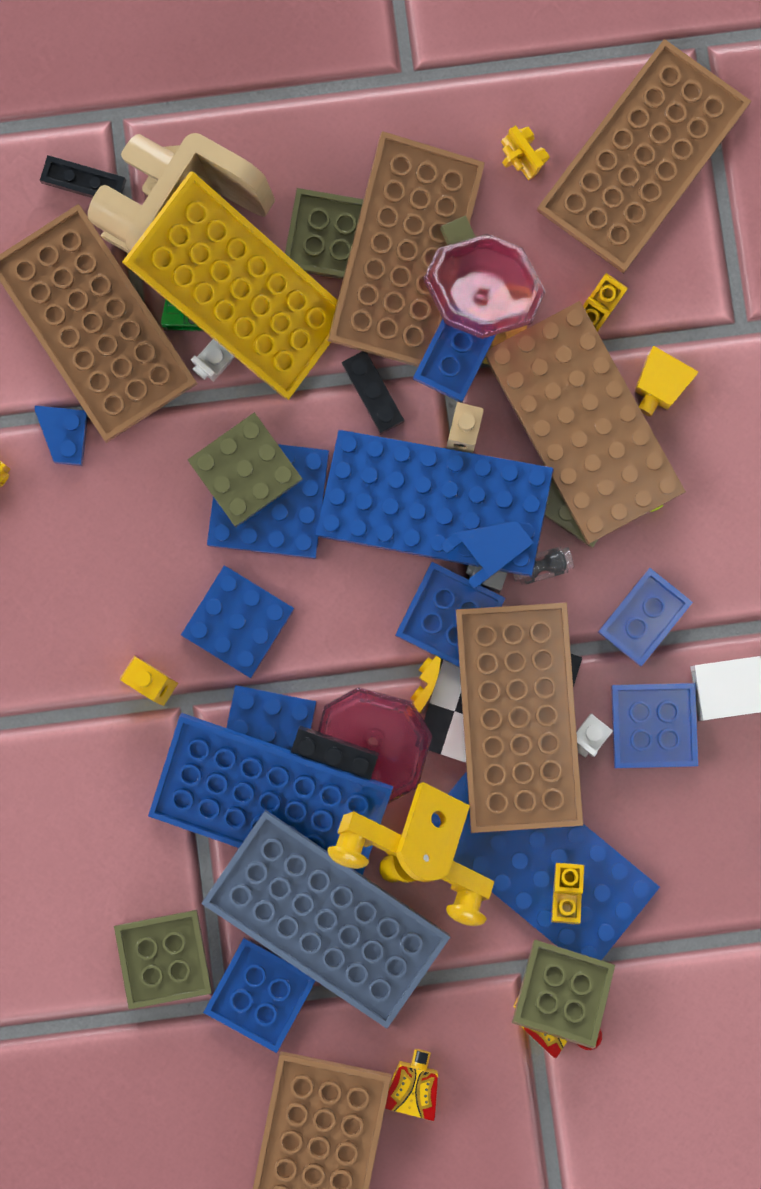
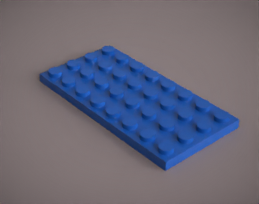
(421, 494)
(225, 780)
(524, 879)

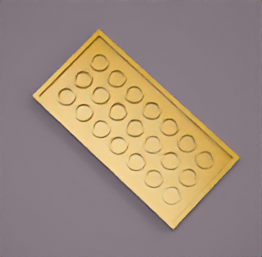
(235, 285)

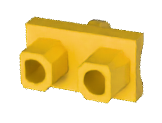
(521, 154)

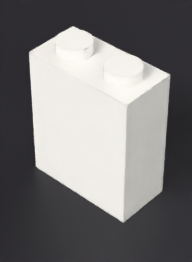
(727, 688)

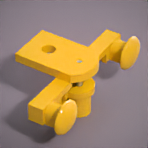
(420, 852)

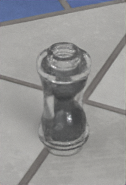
(555, 561)

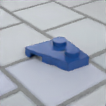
(64, 433)

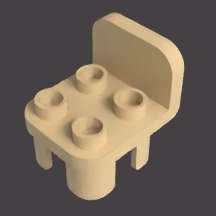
(167, 167)

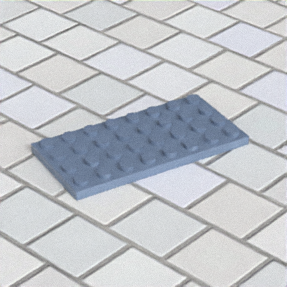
(326, 919)

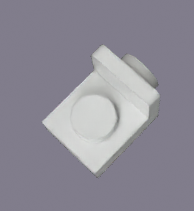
(212, 361)
(591, 736)

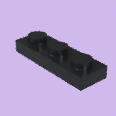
(78, 178)
(372, 392)
(335, 752)

